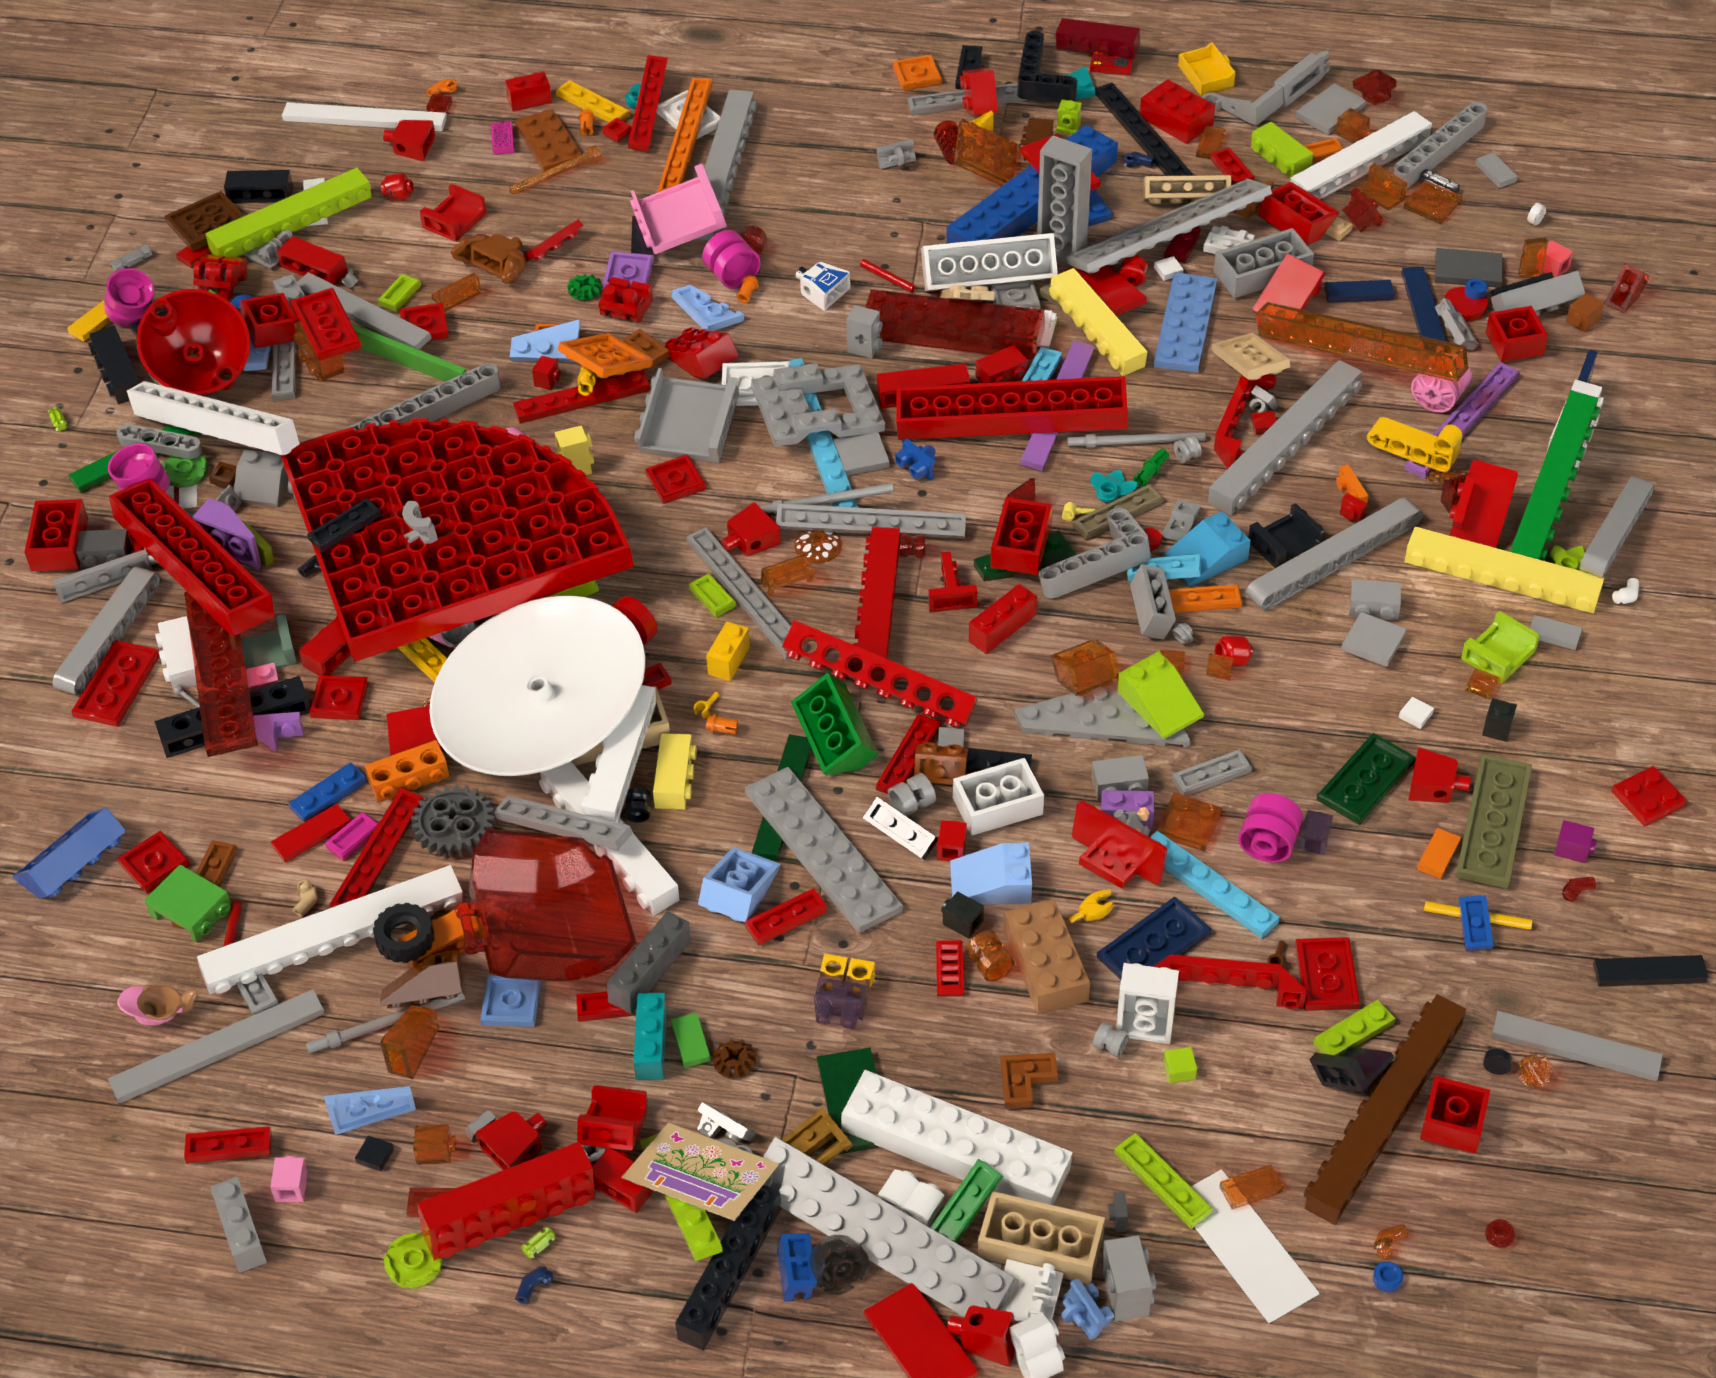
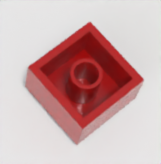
(979, 91)
(269, 319)
(1516, 334)
(1455, 1114)

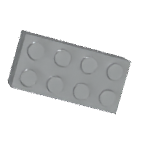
(1253, 263)

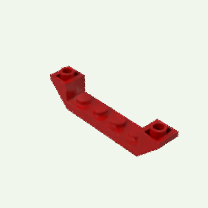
(1225, 446)
(1238, 973)

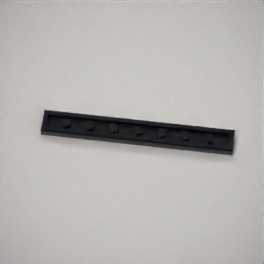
(1141, 131)

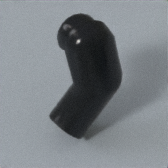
(309, 566)

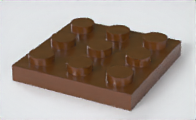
(203, 216)

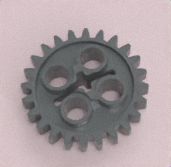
(452, 820)

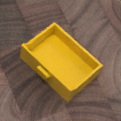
(1207, 69)

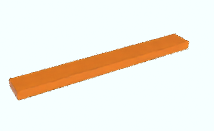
(686, 133)

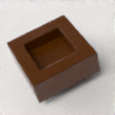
(223, 475)

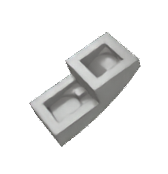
(1182, 519)

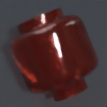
(755, 238)

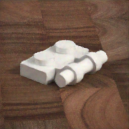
(1224, 238)

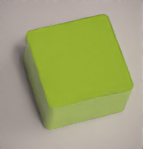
(1180, 1065)

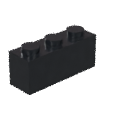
(258, 186)

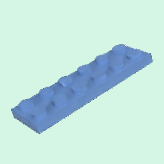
(1185, 322)

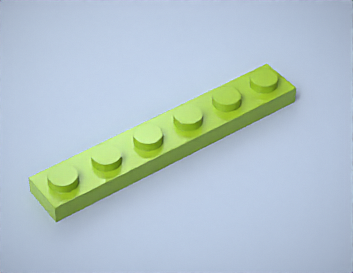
(693, 1223)

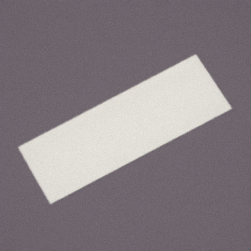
(1252, 1253)

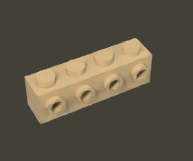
(1182, 187)

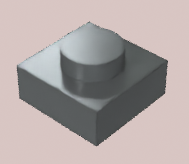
(1118, 1212)

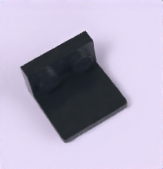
(1353, 1070)

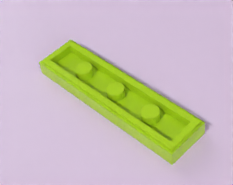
(1163, 1180)

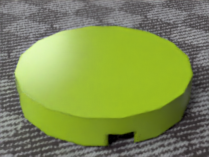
(410, 1262)

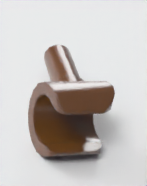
(1277, 957)

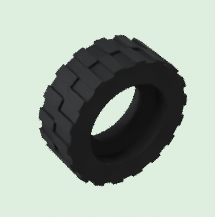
(397, 916)

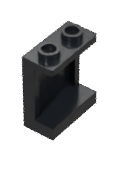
(1286, 537)

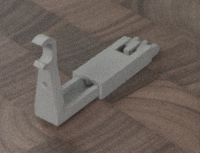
(1285, 90)

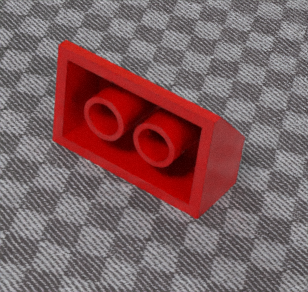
(1297, 209)

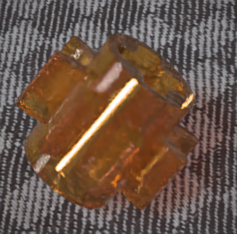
(1535, 1071)

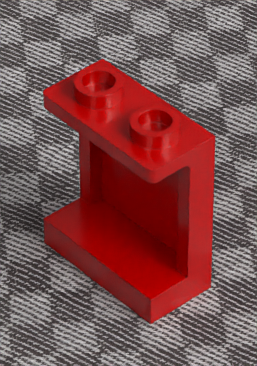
(455, 214)
(613, 1118)

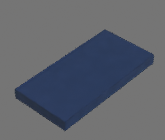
(1163, 932)

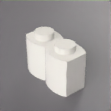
(913, 1197)
(1037, 1347)

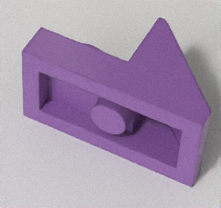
(272, 726)

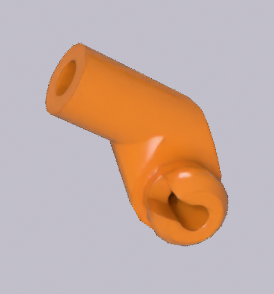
(443, 86)

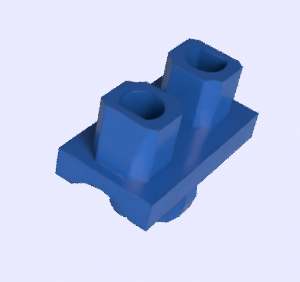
(919, 458)

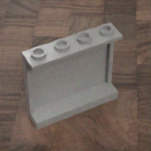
(686, 418)

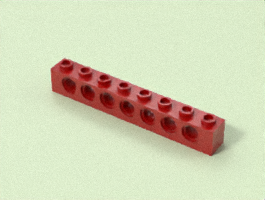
(801, 634)

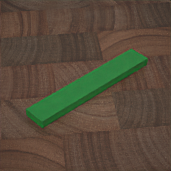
(98, 471)

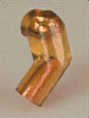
(1386, 1238)

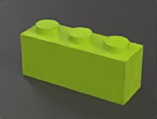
(1281, 149)

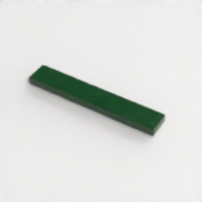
(795, 756)

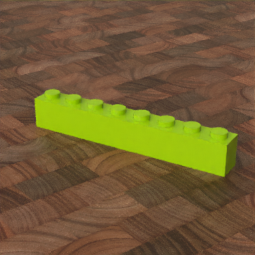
(289, 214)

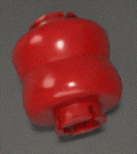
(1134, 270)

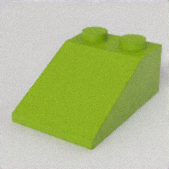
(1159, 695)

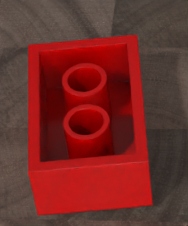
(1177, 111)
(55, 534)
(1021, 536)

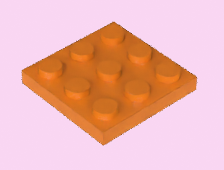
(605, 355)

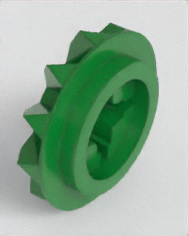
(586, 292)

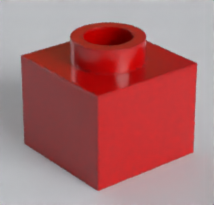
(546, 372)

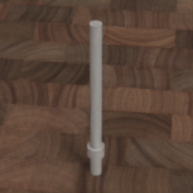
(1091, 440)
(833, 497)
(334, 1038)

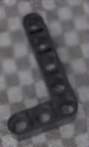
(1037, 85)

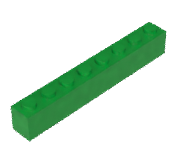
(1555, 475)

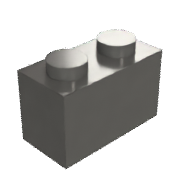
(102, 546)

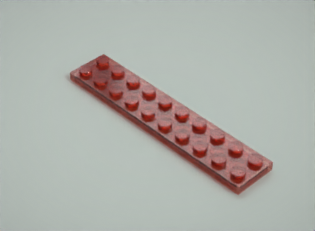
(221, 683)

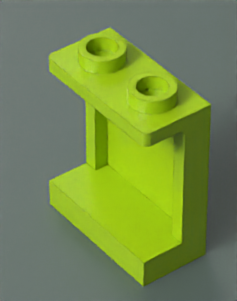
(1501, 647)

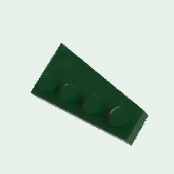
(1056, 550)

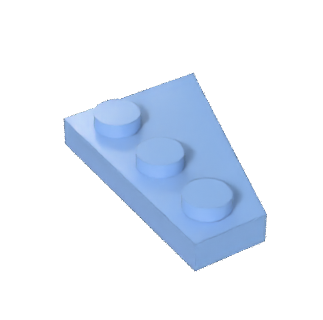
(703, 310)

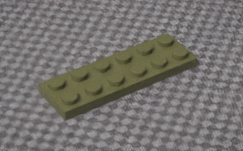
(1494, 821)

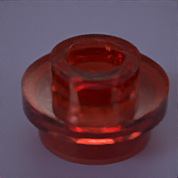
(1503, 1227)

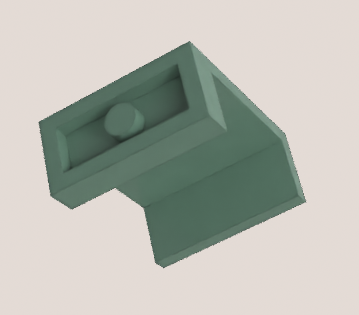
(270, 647)

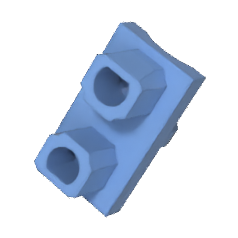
(1083, 1310)

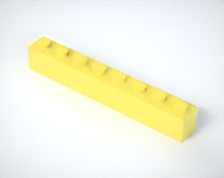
(1504, 569)

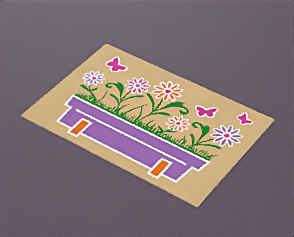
(700, 1171)

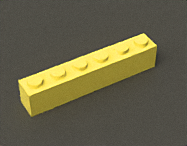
(1098, 322)

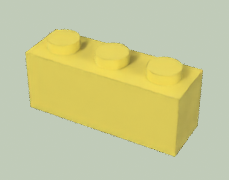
(674, 771)

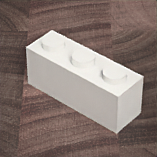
(176, 652)

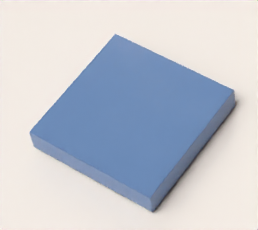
(510, 1002)

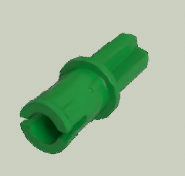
(1151, 467)

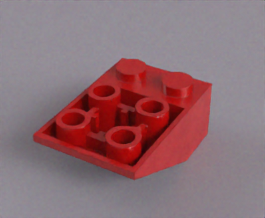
(701, 351)

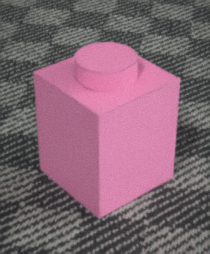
(289, 1179)

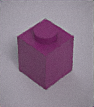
(1575, 841)

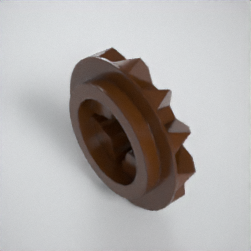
(733, 1068)

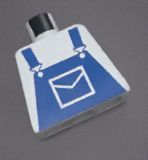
(823, 284)

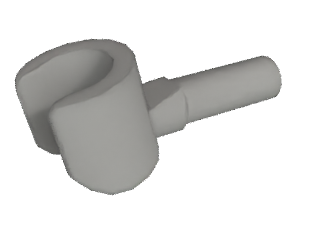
(350, 280)

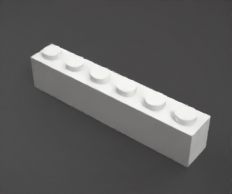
(619, 760)

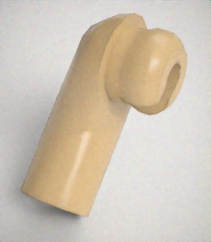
(308, 898)

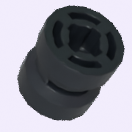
(638, 804)

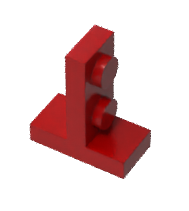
(953, 595)

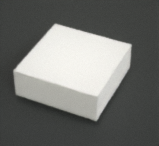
(1167, 268)
(1416, 712)

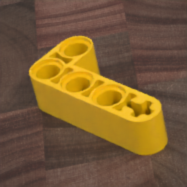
(1417, 445)

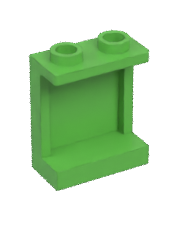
(189, 902)

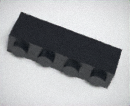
(114, 362)

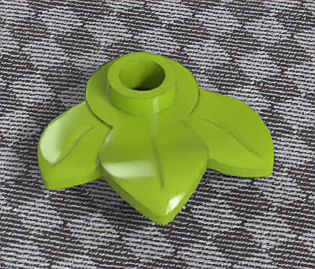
(1570, 558)

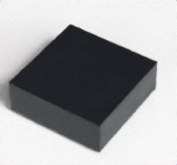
(374, 1153)

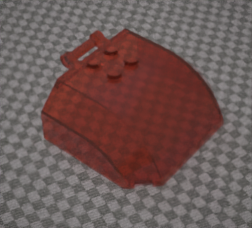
(544, 907)

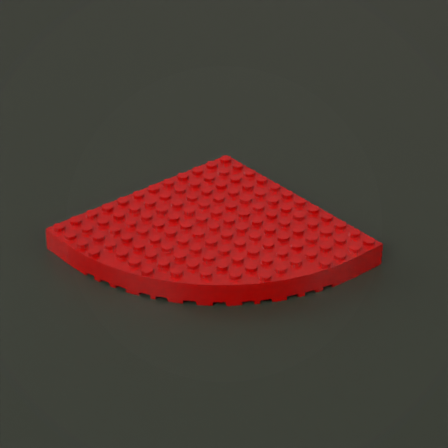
(504, 514)

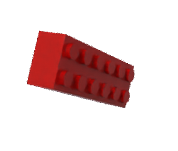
(506, 1201)

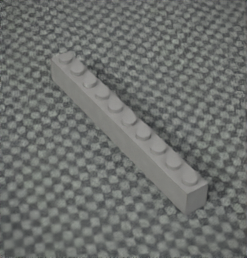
(727, 146)
(1285, 438)

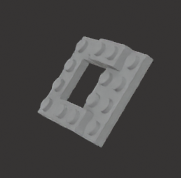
(788, 414)

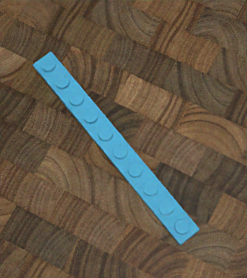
(826, 454)

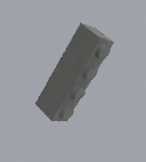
(648, 961)

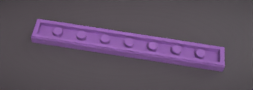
(1473, 407)
(1042, 443)

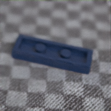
(1359, 291)

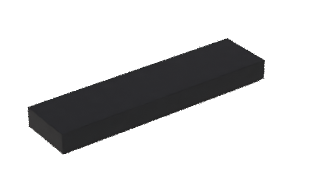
(1650, 970)

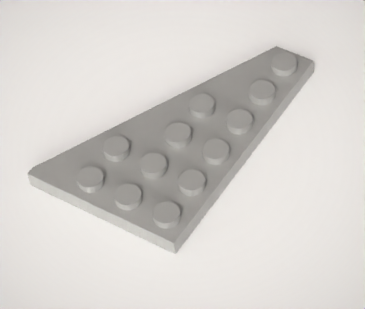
(1092, 716)

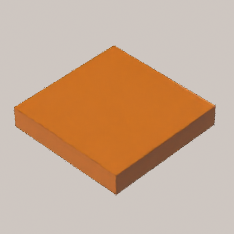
(917, 72)

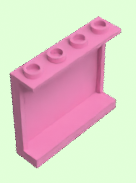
(678, 213)

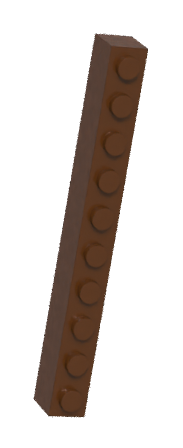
(1384, 1110)

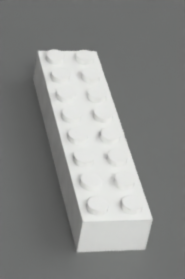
(953, 1138)

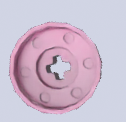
(1438, 393)

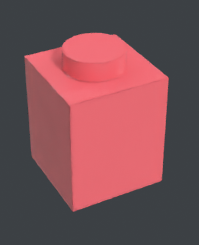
(1557, 259)

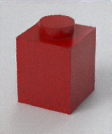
(951, 840)

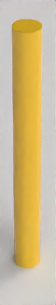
(1495, 918)

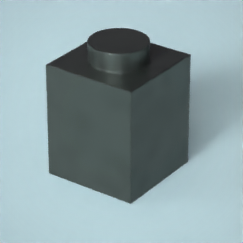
(1499, 720)
(962, 914)

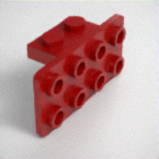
(1483, 503)
(1115, 848)

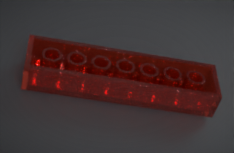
(957, 323)

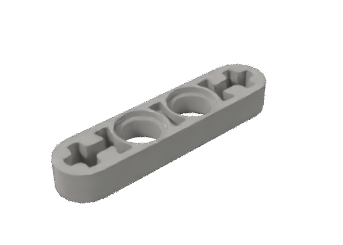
(184, 446)

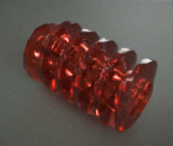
(946, 138)

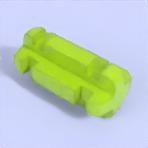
(57, 419)
(538, 1242)

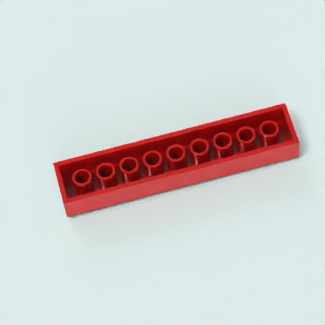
(1011, 408)
(192, 557)

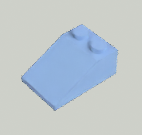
(994, 875)
(737, 884)

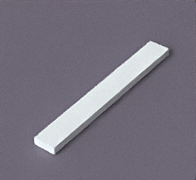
(357, 115)

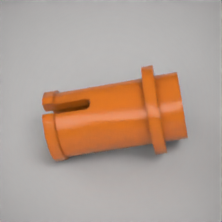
(586, 118)
(749, 285)
(721, 724)

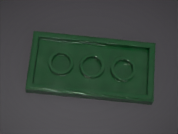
(1366, 778)
(839, 1077)

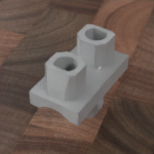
(896, 154)

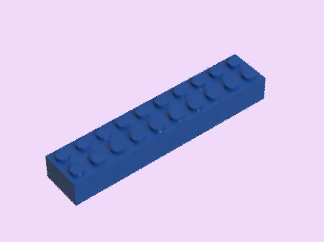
(1015, 204)

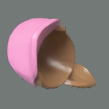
(155, 1004)

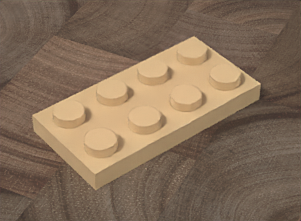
(1251, 356)

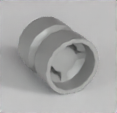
(912, 795)

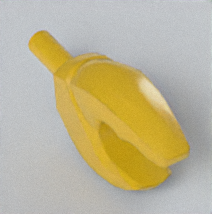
(1091, 910)

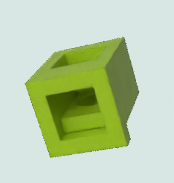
(1068, 117)

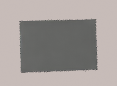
(1460, 266)

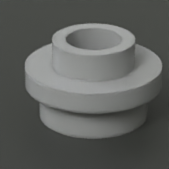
(1182, 633)

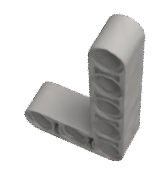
(1124, 552)

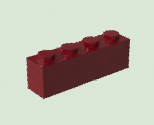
(1097, 37)

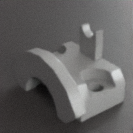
(421, 526)

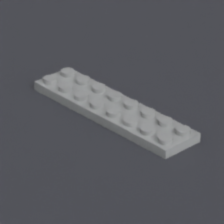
(823, 850)

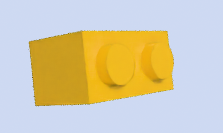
(728, 651)

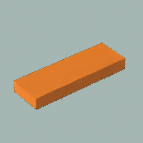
(1205, 598)

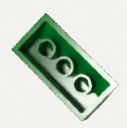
(834, 726)

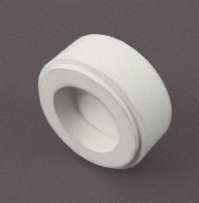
(1536, 214)

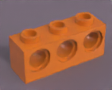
(407, 770)

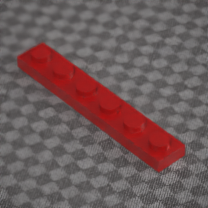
(647, 103)
(571, 399)
(378, 848)

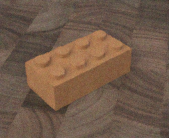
(1046, 956)

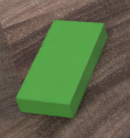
(690, 1040)

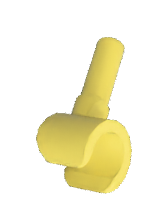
(1070, 510)

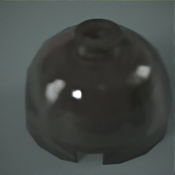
(838, 1263)

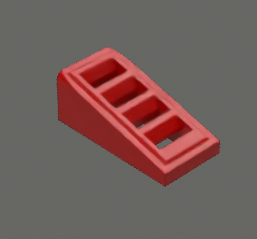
(949, 952)

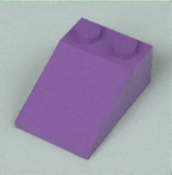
(229, 532)

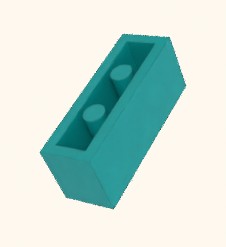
(650, 1036)

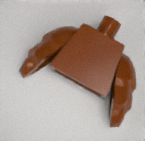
(492, 253)

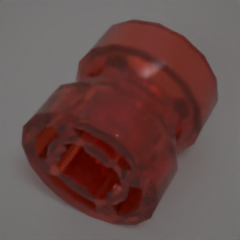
(906, 545)

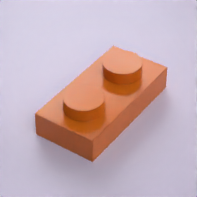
(1350, 484)

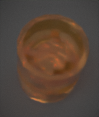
(990, 956)

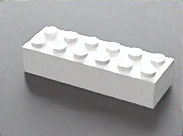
(989, 262)

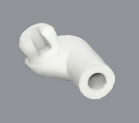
(1628, 594)

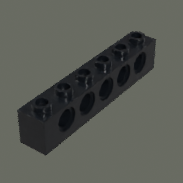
(185, 730)
(727, 1269)

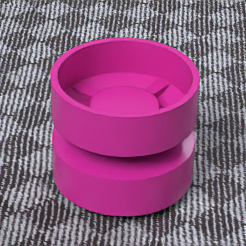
(730, 258)
(127, 296)
(136, 464)
(1270, 828)

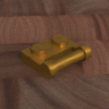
(815, 1133)

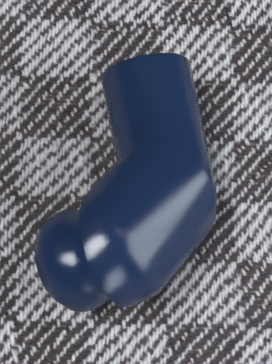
(1135, 159)
(529, 1281)

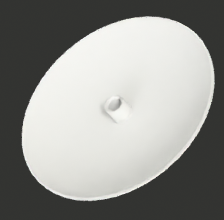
(537, 685)

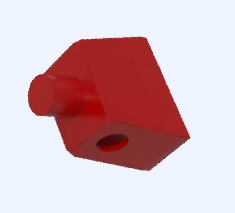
(411, 138)
(751, 531)
(1435, 778)
(511, 1139)
(985, 1333)

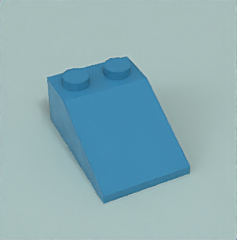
(1217, 542)

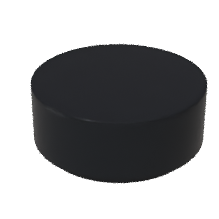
(1497, 1061)

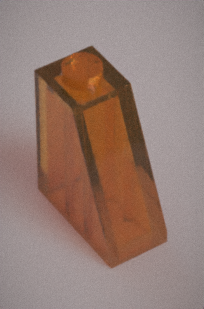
(409, 1041)

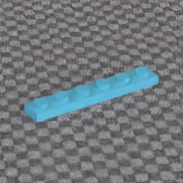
(1217, 889)

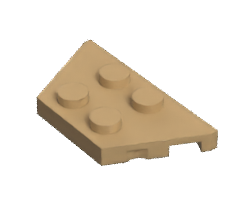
(959, 292)

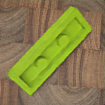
(1354, 1030)

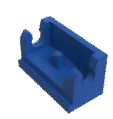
(794, 1265)

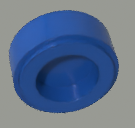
(1476, 289)
(1387, 1276)

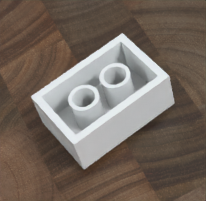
(998, 796)
(1147, 1002)

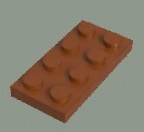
(547, 139)

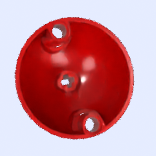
(201, 326)

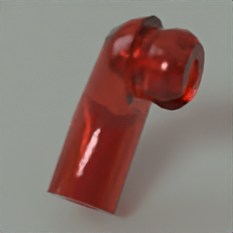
(1575, 885)

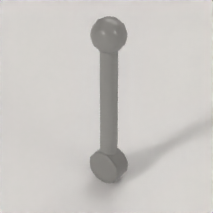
(179, 690)

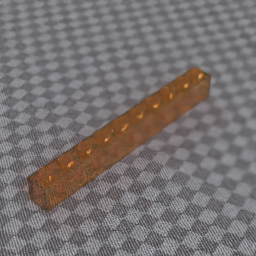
(1363, 341)

